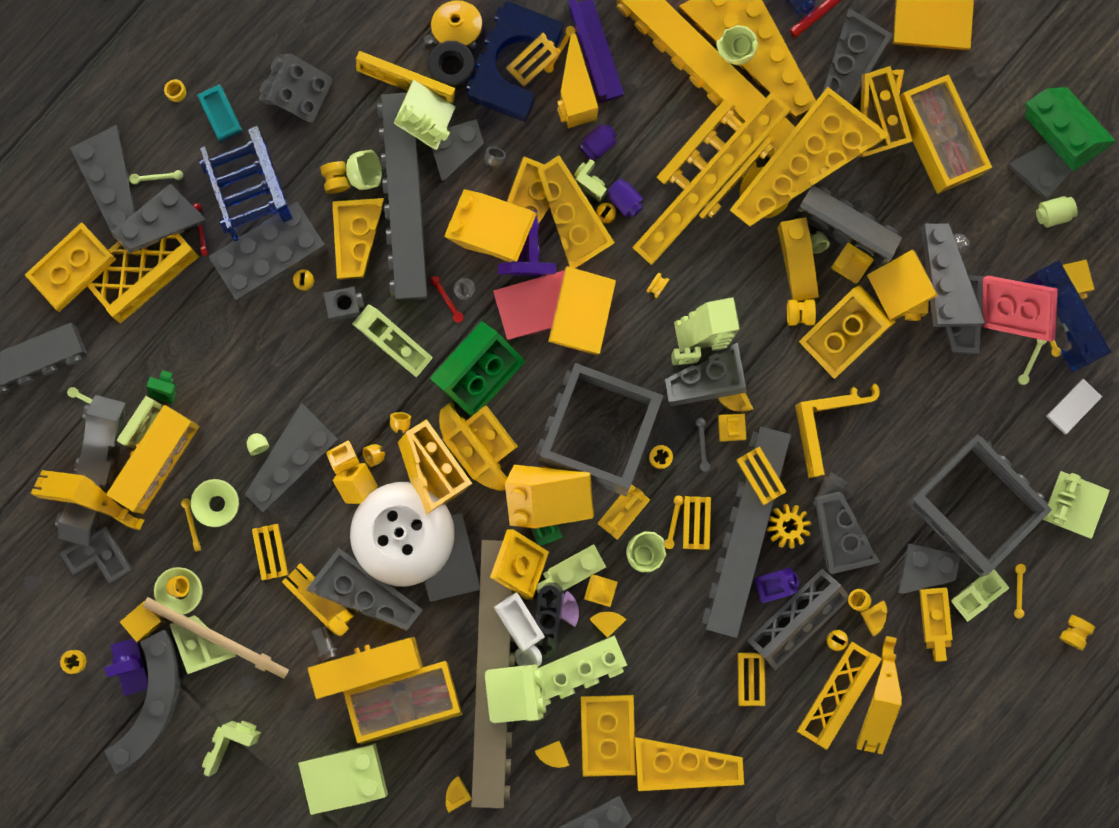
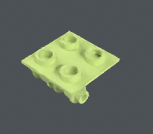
(425, 115)
(1076, 504)

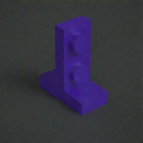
(528, 259)
(129, 665)

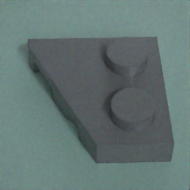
(457, 148)
(927, 568)

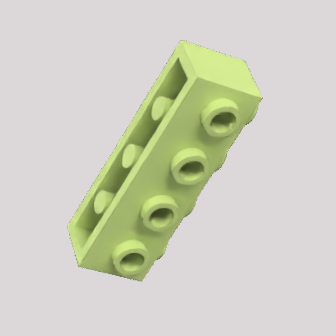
(581, 668)

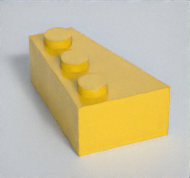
(883, 106)
(431, 466)

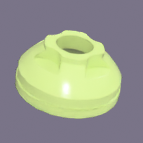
(201, 503)
(184, 605)

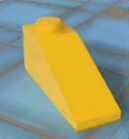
(798, 258)

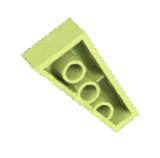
(709, 326)

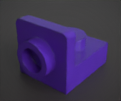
(777, 585)

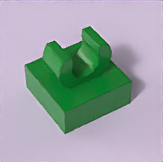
(163, 388)
(546, 534)

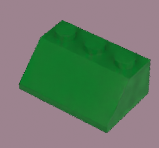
(1067, 126)
(477, 369)

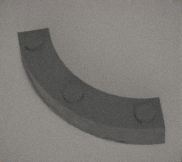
(97, 462)
(159, 704)

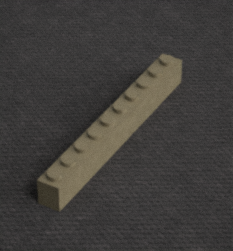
(493, 653)

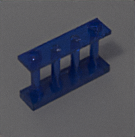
(270, 185)

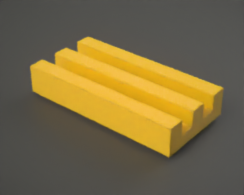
(548, 45)
(749, 456)
(707, 500)
(265, 530)
(751, 702)

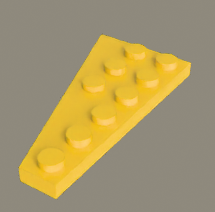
(772, 63)
(817, 147)

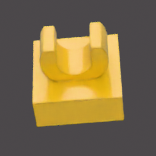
(732, 427)

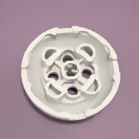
(388, 563)

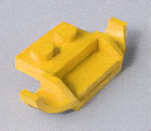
(477, 444)

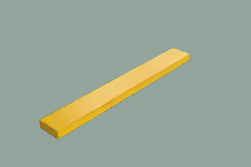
(712, 178)

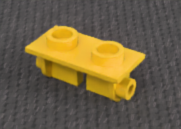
(623, 512)

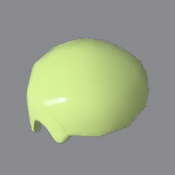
(737, 45)
(364, 170)
(646, 551)

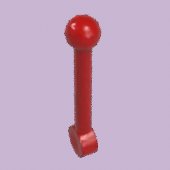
(203, 247)
(458, 317)

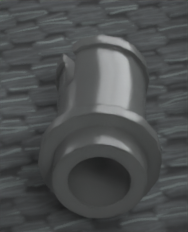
(324, 644)

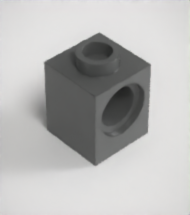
(333, 298)

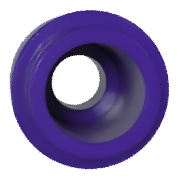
(598, 141)
(625, 198)

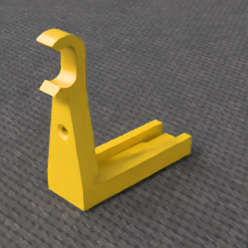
(808, 428)
(84, 492)
(330, 613)
(884, 704)

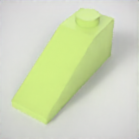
(392, 340)

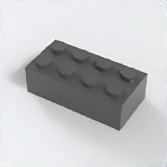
(267, 254)

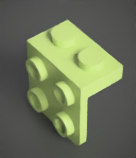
(514, 694)
(239, 732)

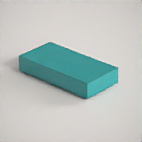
(219, 113)

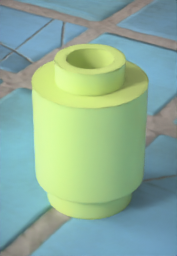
(1056, 211)

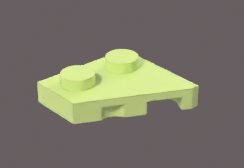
(197, 651)

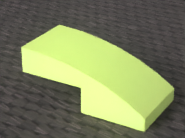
(979, 594)

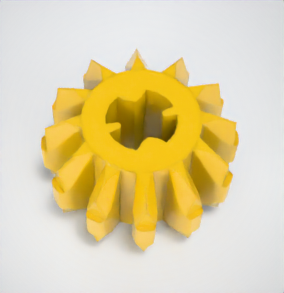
(793, 534)

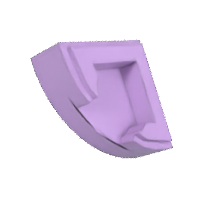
(570, 609)

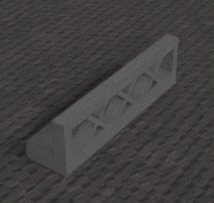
(802, 622)

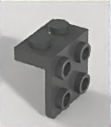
(295, 87)

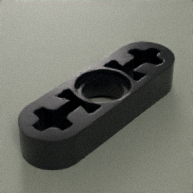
(543, 600)

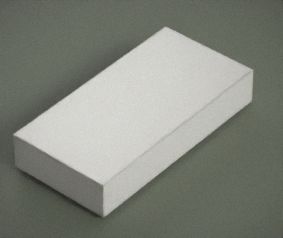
(1074, 406)
(519, 621)

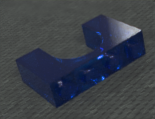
(512, 26)
(1083, 336)

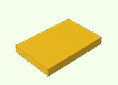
(933, 23)
(70, 267)
(582, 311)
(608, 735)

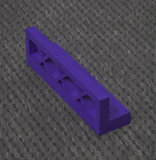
(595, 50)

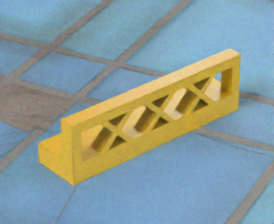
(847, 701)

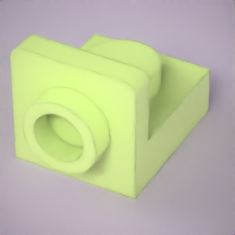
(591, 185)

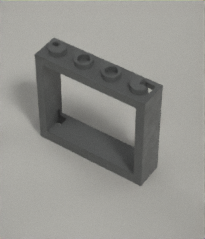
(599, 477)
(951, 535)

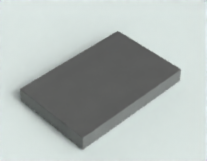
(459, 572)

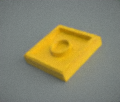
(902, 285)
(519, 564)

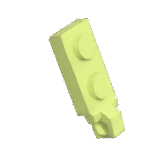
(574, 569)

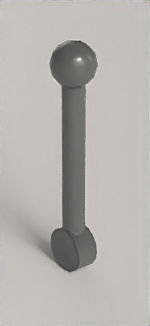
(430, 40)
(704, 466)

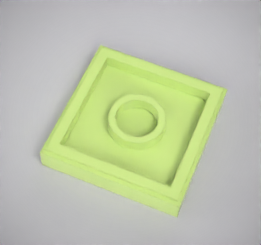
(140, 422)

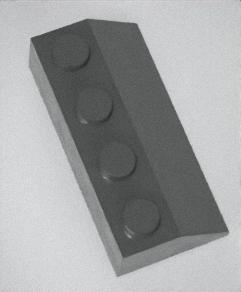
(847, 225)

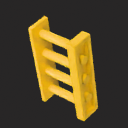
(690, 154)

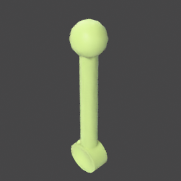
(135, 179)
(1024, 379)
(73, 393)

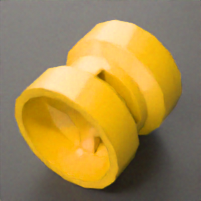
(335, 177)
(801, 312)
(1077, 632)

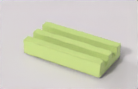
(686, 357)

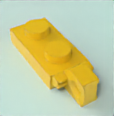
(936, 621)

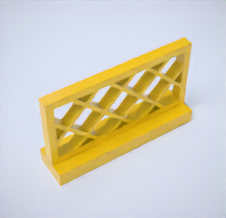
(147, 284)

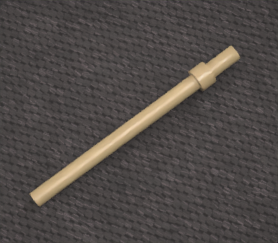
(262, 661)

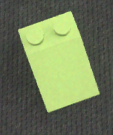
(343, 779)

